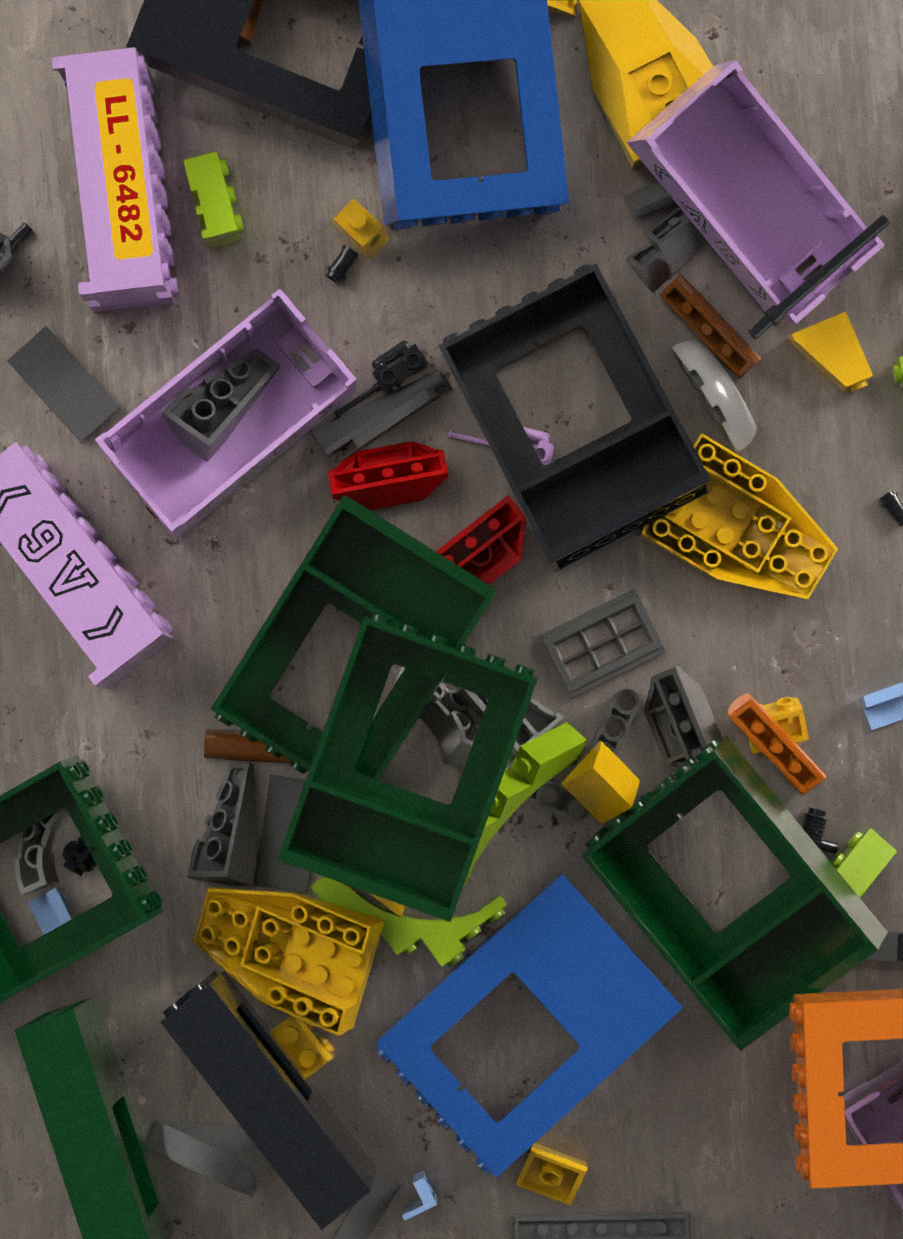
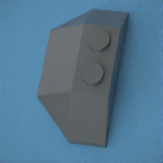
(679, 717)

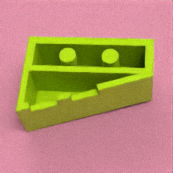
(213, 199)
(863, 860)

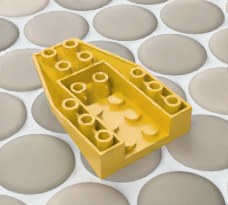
(637, 62)
(745, 529)
(292, 951)

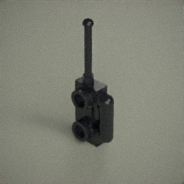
(390, 377)

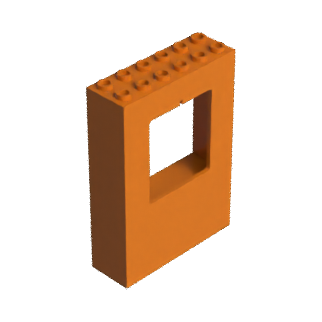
(821, 1028)

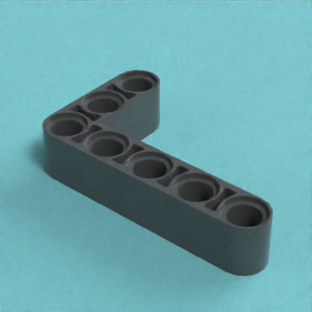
(613, 712)

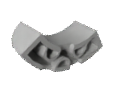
(718, 391)
(450, 723)
(36, 853)

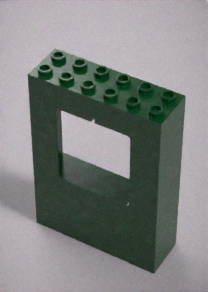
(362, 570)
(382, 833)
(132, 899)
(782, 945)
(93, 1124)

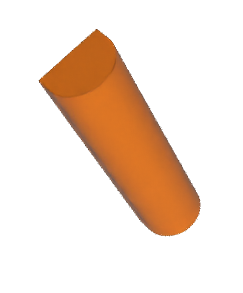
(775, 743)

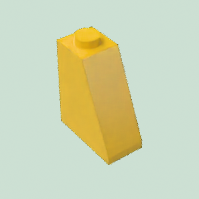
(835, 351)

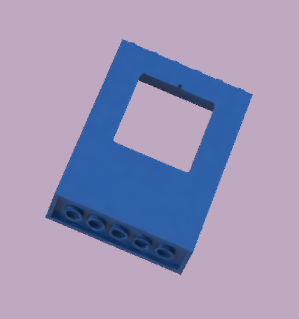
(423, 33)
(581, 978)

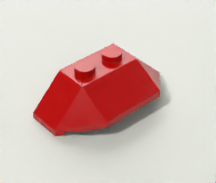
(389, 475)
(490, 542)

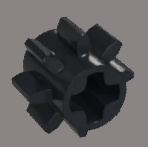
(78, 857)

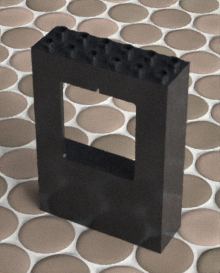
(199, 46)
(610, 482)
(270, 1098)

